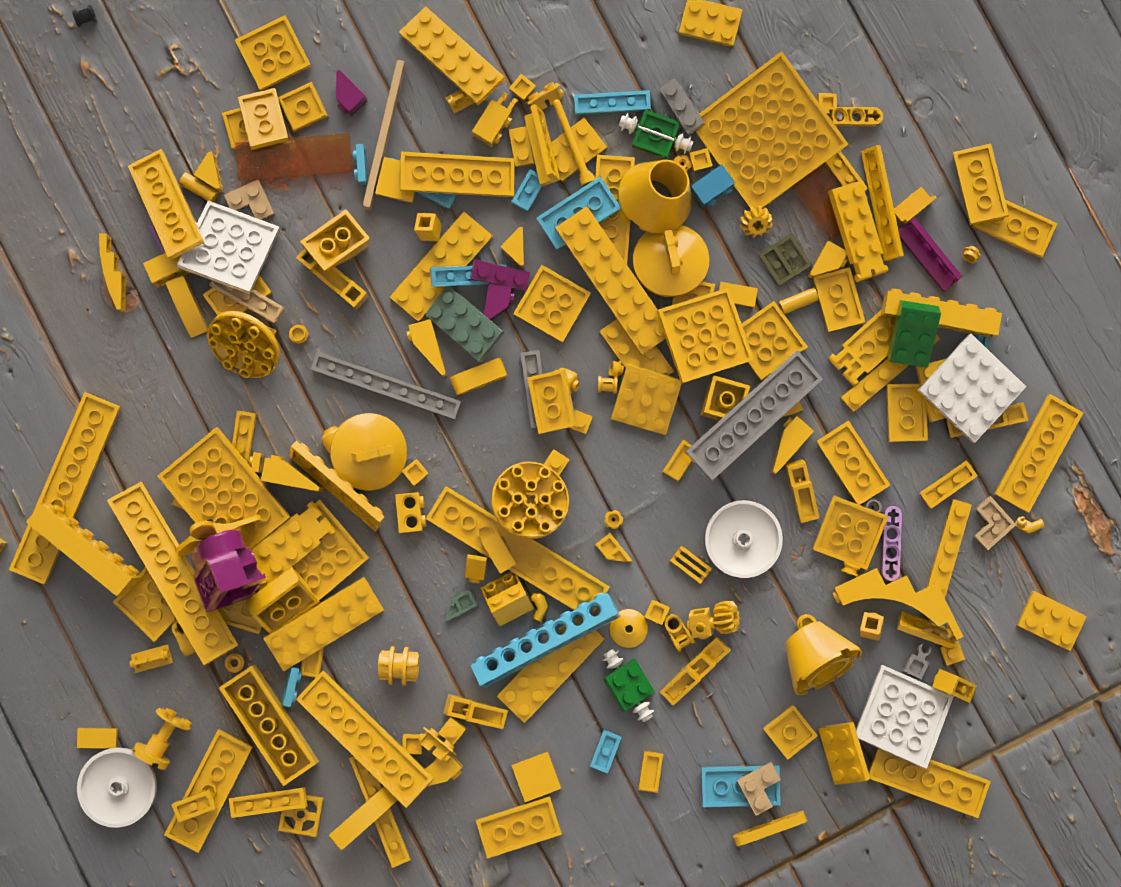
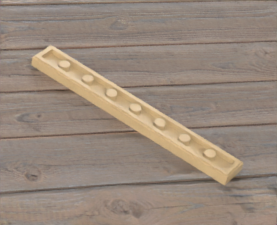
(384, 134)

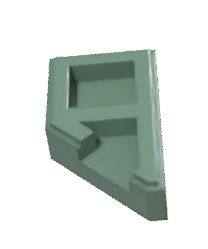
(461, 604)

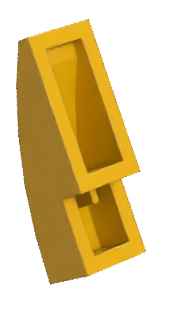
(187, 306)
(802, 490)
(475, 711)

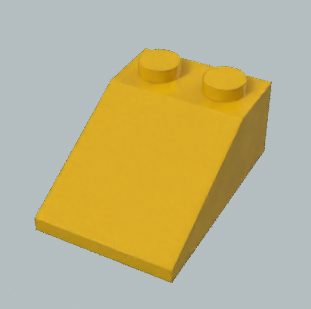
(336, 241)
(283, 473)

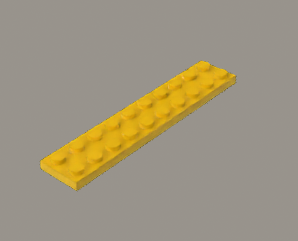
(67, 481)
(533, 560)
(171, 573)

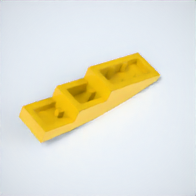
(114, 278)
(1012, 415)
(695, 670)
(362, 818)

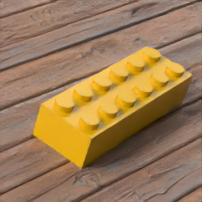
(84, 549)
(269, 724)

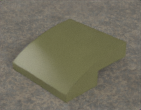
(785, 259)

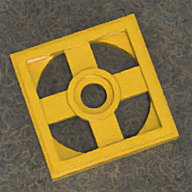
(312, 832)

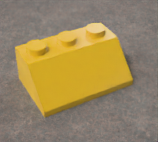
(281, 601)

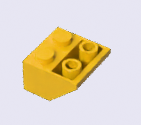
(506, 598)

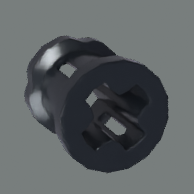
(84, 16)

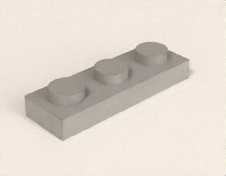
(682, 106)

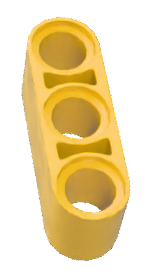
(478, 376)

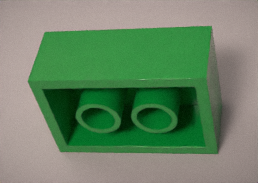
(914, 333)

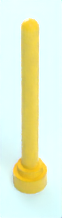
(586, 176)

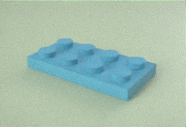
(594, 196)
(722, 789)

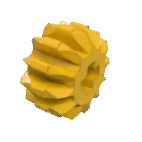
(763, 219)
(726, 617)

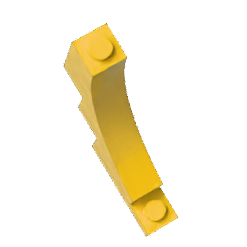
(927, 601)

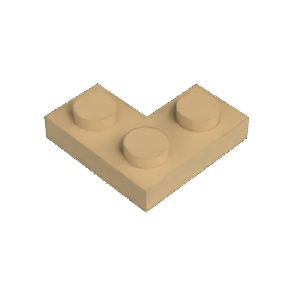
(253, 196)
(997, 523)
(754, 785)

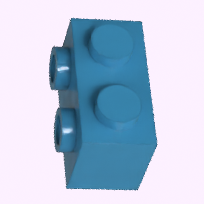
(712, 186)

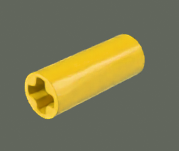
(198, 187)
(798, 301)

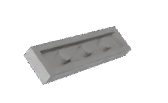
(531, 367)

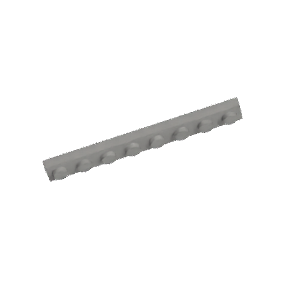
(386, 385)

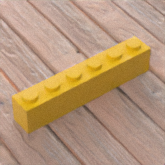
(953, 316)

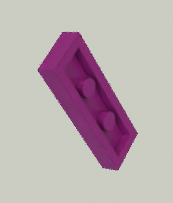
(500, 275)

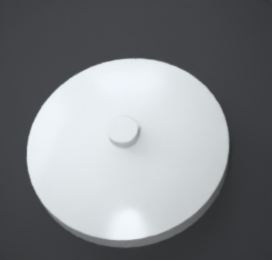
(743, 539)
(116, 788)

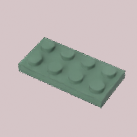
(464, 323)

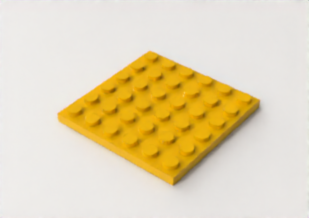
(769, 132)

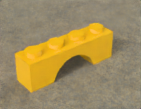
(335, 280)

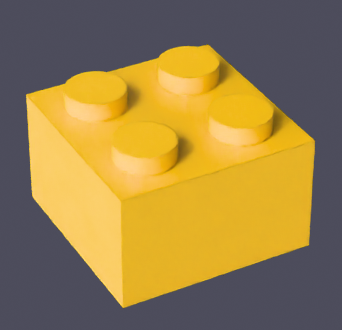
(722, 397)

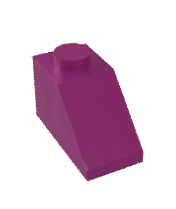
(348, 95)
(498, 300)

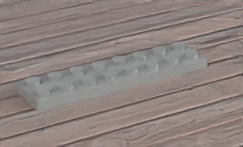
(753, 415)

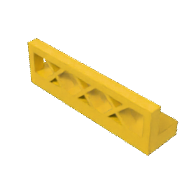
(541, 146)

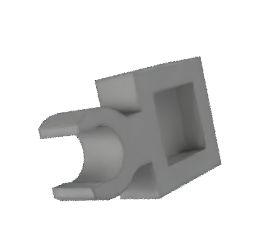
(916, 664)

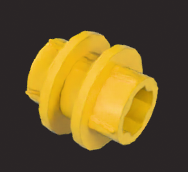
(398, 665)

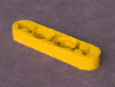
(847, 119)
(769, 828)

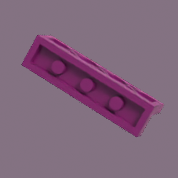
(929, 255)

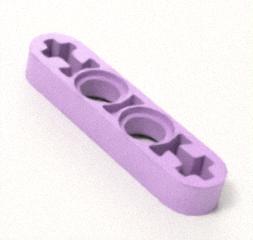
(893, 543)

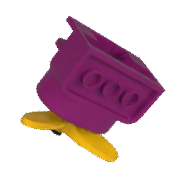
(222, 562)

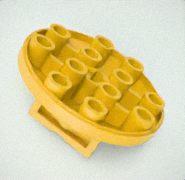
(671, 261)
(243, 343)
(368, 451)
(530, 500)

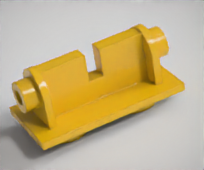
(549, 93)
(458, 101)
(151, 658)
(431, 739)

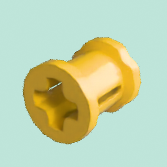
(607, 384)

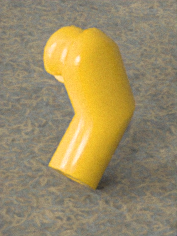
(1028, 527)
(541, 604)

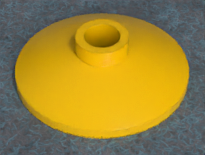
(636, 636)

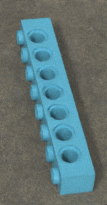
(590, 623)

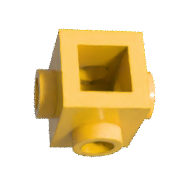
(701, 623)

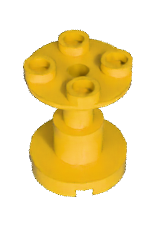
(158, 744)

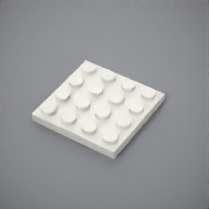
(232, 247)
(971, 388)
(903, 716)

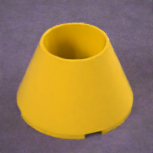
(649, 208)
(818, 657)

